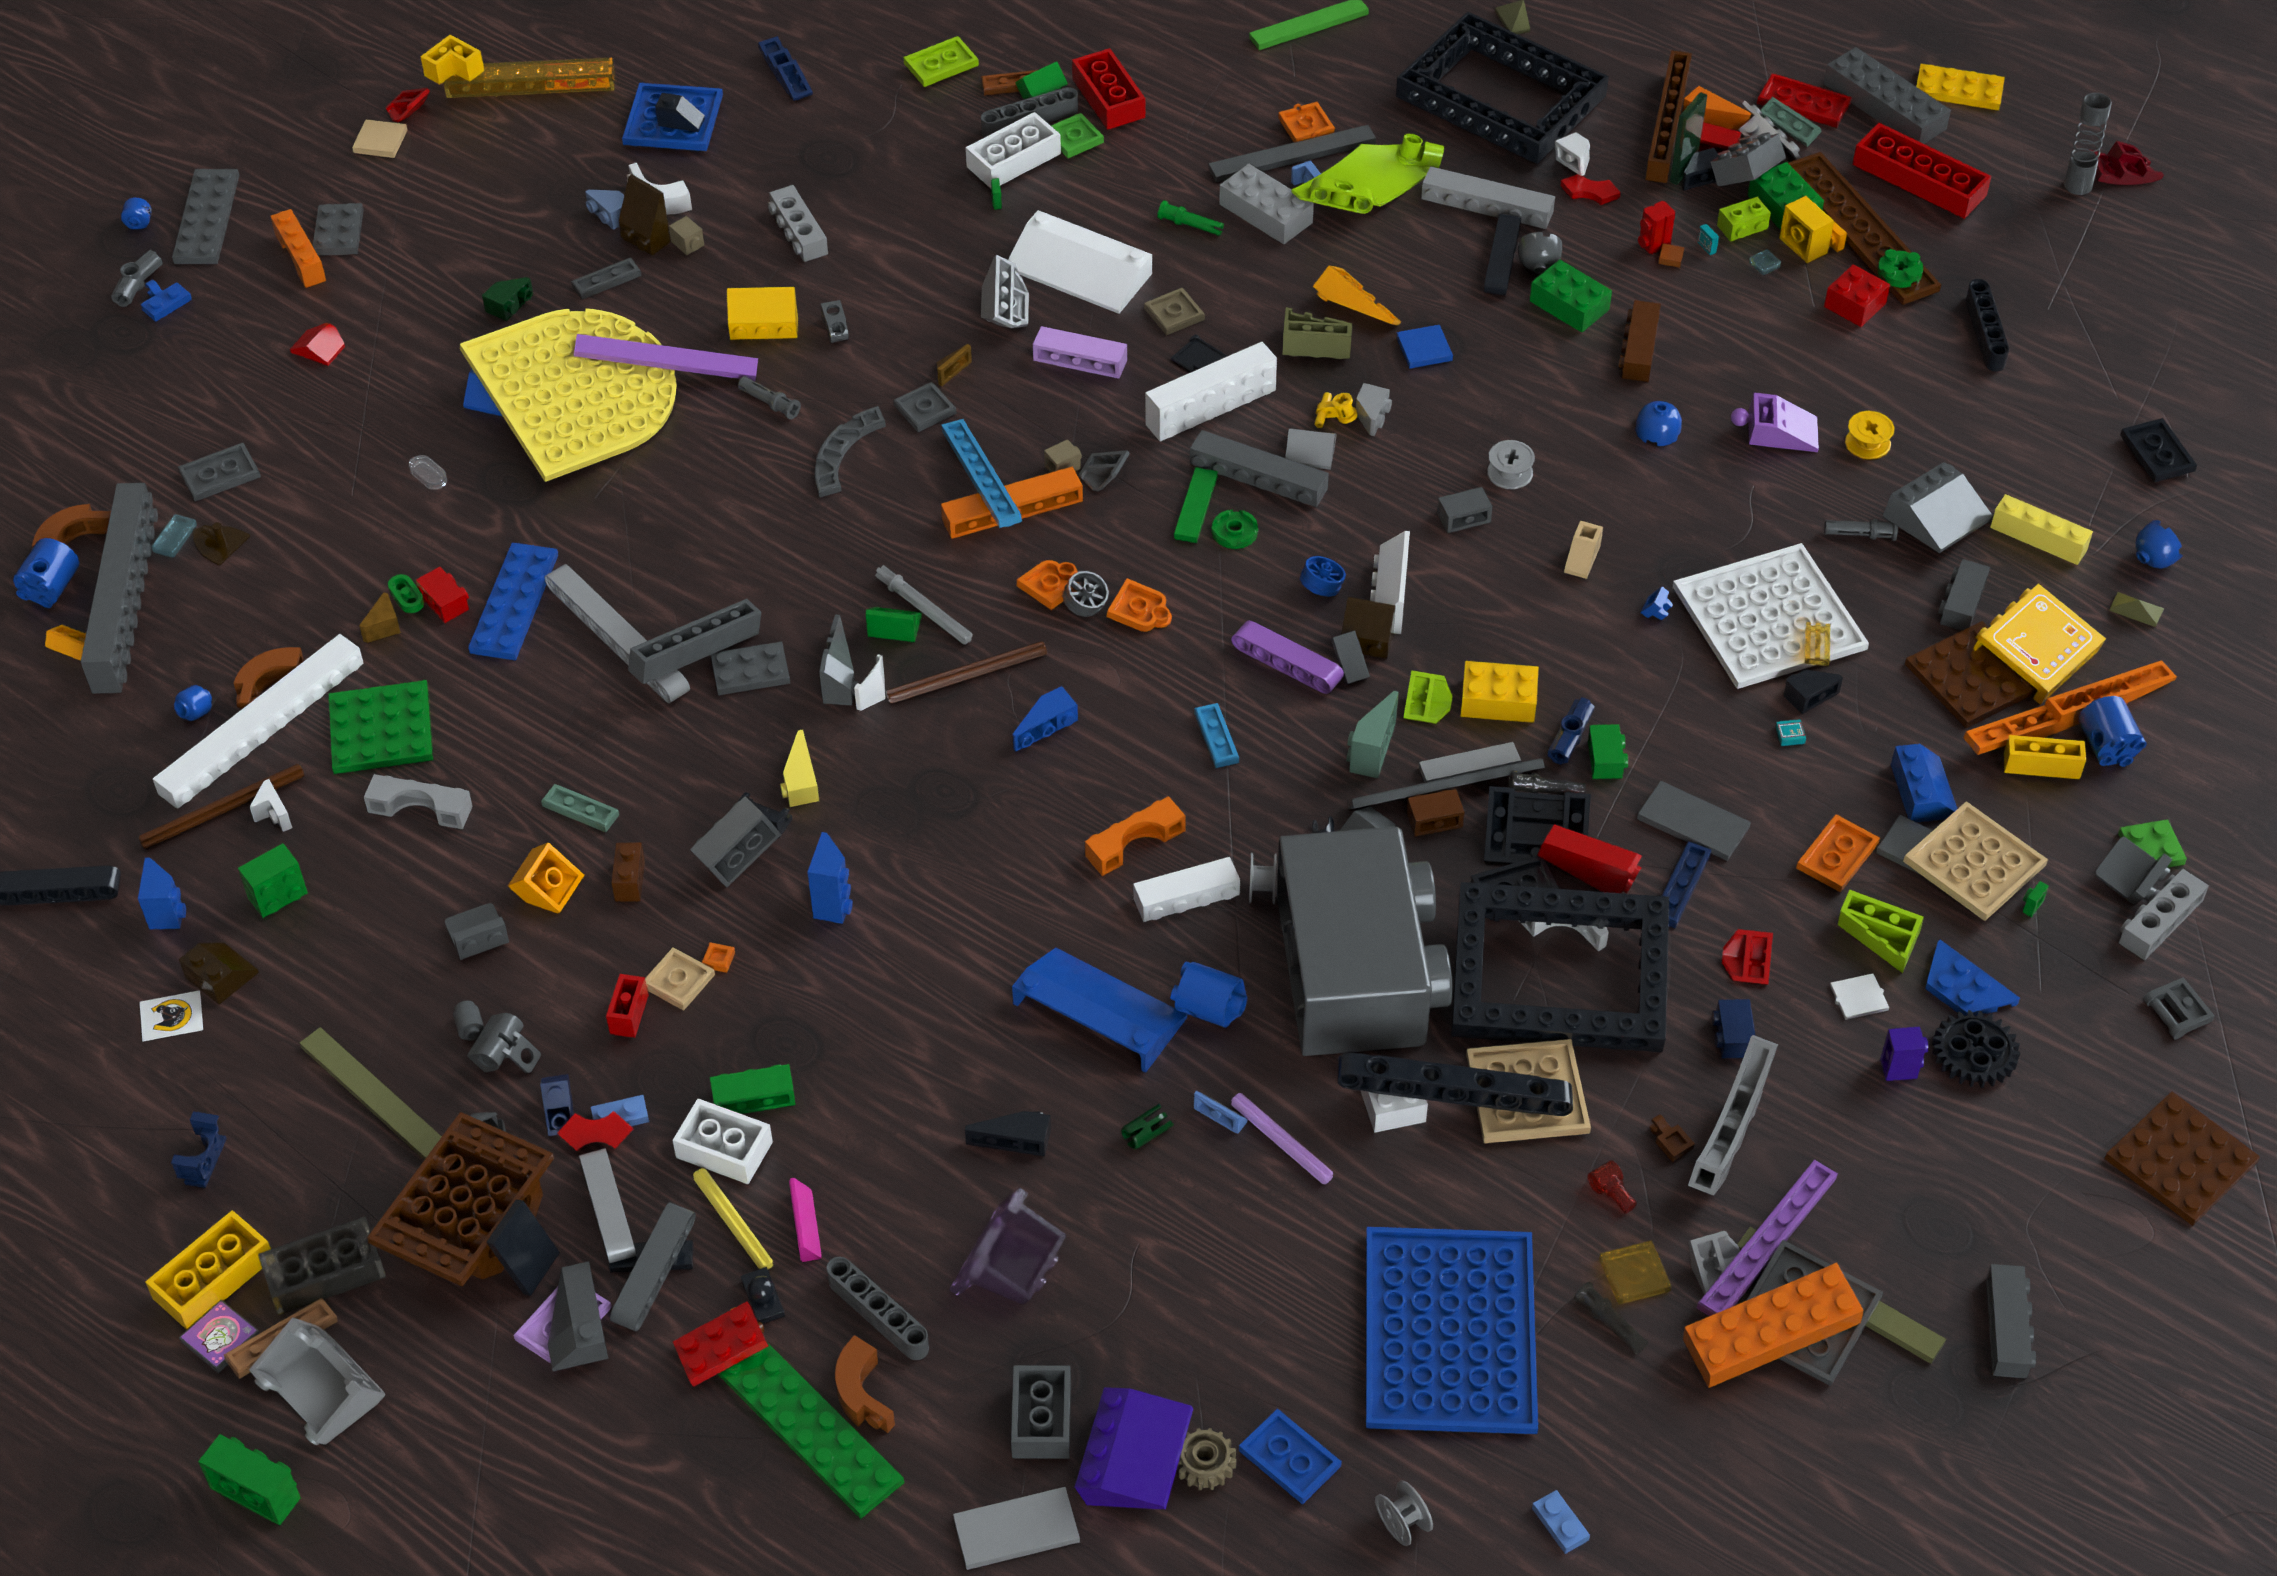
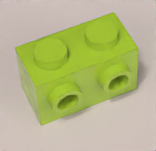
(1743, 219)

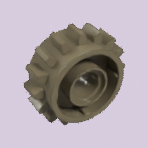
(1206, 1473)

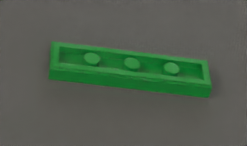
(1196, 505)

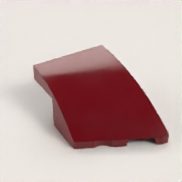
(2125, 166)

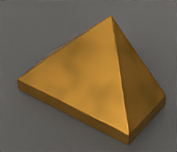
(953, 364)

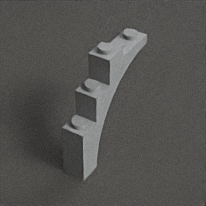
(1741, 1105)

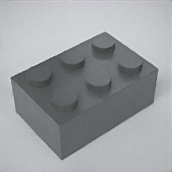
(1748, 159)
(735, 841)
(1041, 1411)

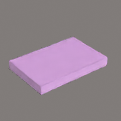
(536, 1330)

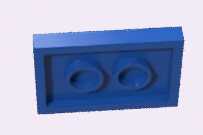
(1290, 1456)

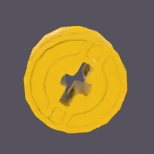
(1869, 435)

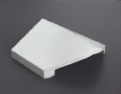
(872, 688)

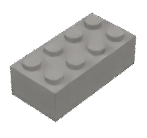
(1266, 204)

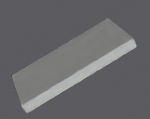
(1016, 1528)

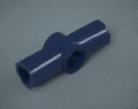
(1571, 730)

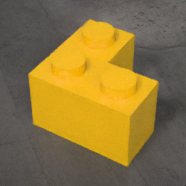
(450, 58)

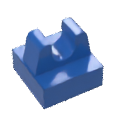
(1657, 604)

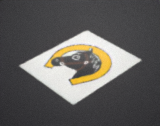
(171, 1016)

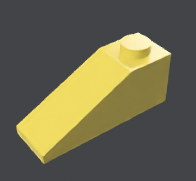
(799, 777)

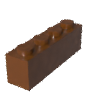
(1641, 340)

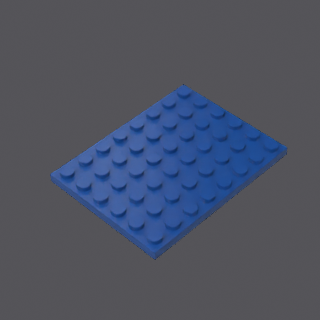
(1450, 1331)

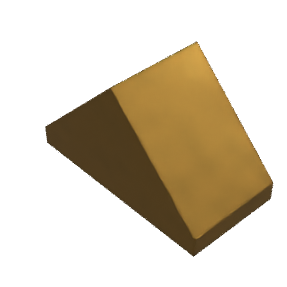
(380, 621)

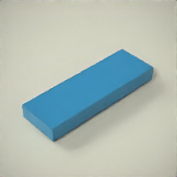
(1216, 735)

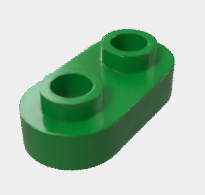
(406, 593)

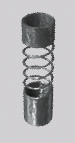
(2084, 164)

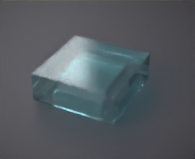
(1765, 262)

